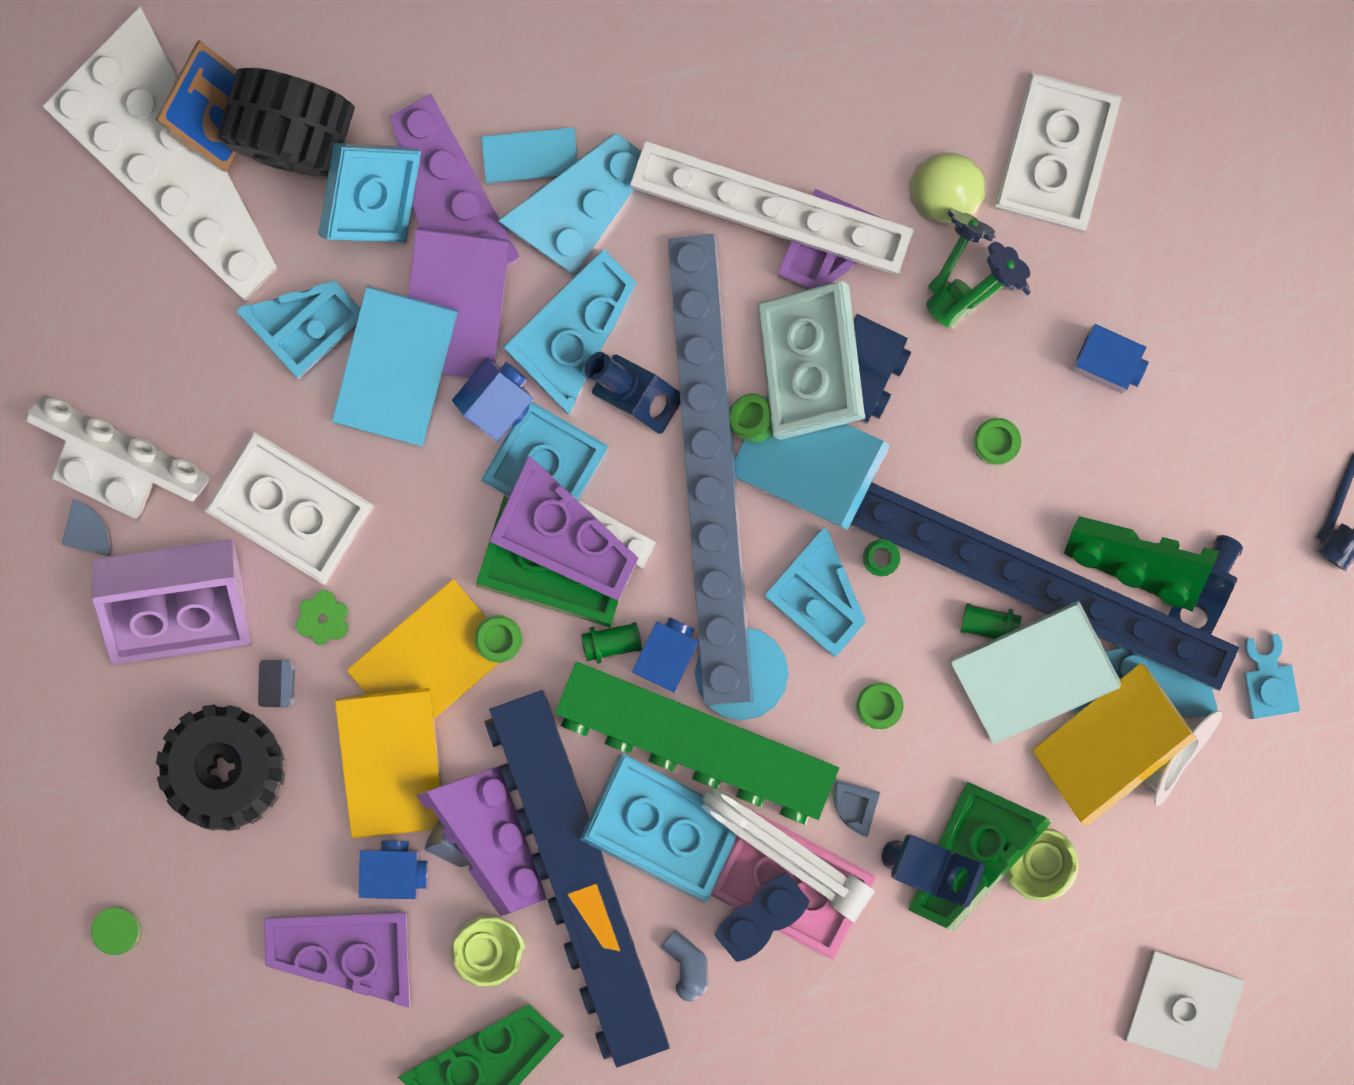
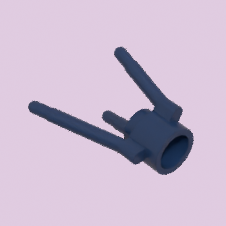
(1338, 544)

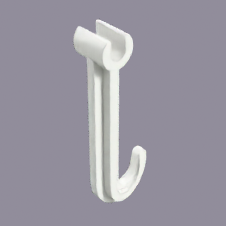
(846, 894)

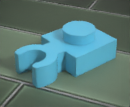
(1270, 688)

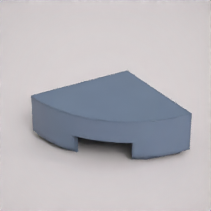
(86, 530)
(855, 805)

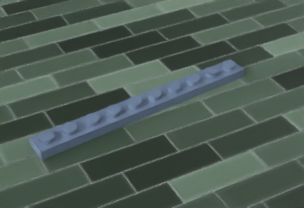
(710, 470)

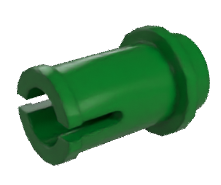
(893, 557)
(988, 622)
(611, 642)

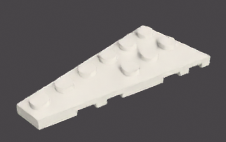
(113, 114)

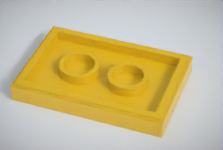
(429, 651)
(1114, 744)
(388, 760)

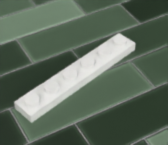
(771, 208)

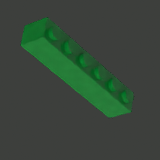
(697, 741)

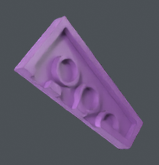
(446, 187)

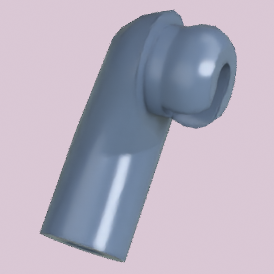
(693, 966)

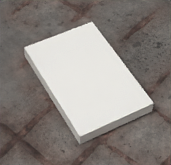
(1058, 152)
(289, 508)

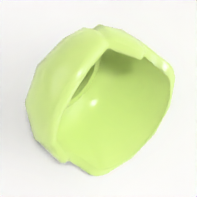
(946, 184)
(1045, 867)
(486, 950)

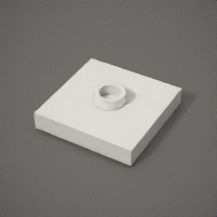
(1184, 1010)

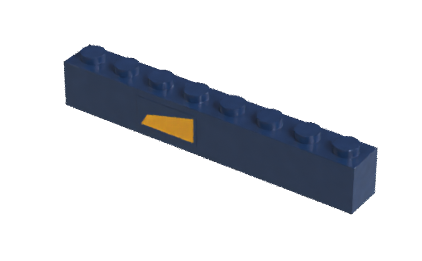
(579, 879)

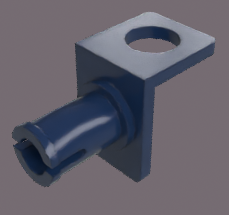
(631, 389)
(1219, 583)
(931, 868)

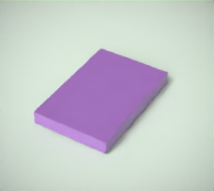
(467, 276)

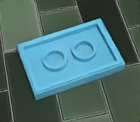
(395, 365)
(815, 471)
(659, 829)

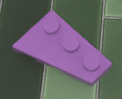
(561, 534)
(487, 830)
(344, 950)

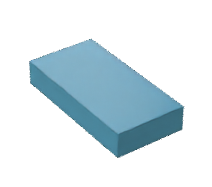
(528, 155)

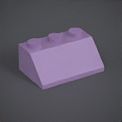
(170, 602)

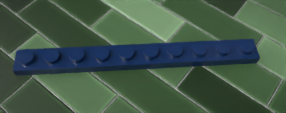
(1044, 585)

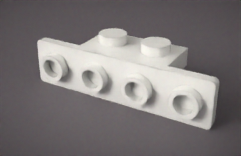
(111, 463)

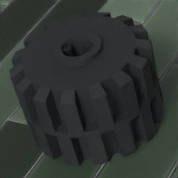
(284, 121)
(193, 752)

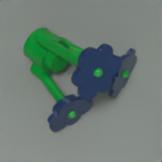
(957, 299)

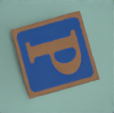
(198, 104)

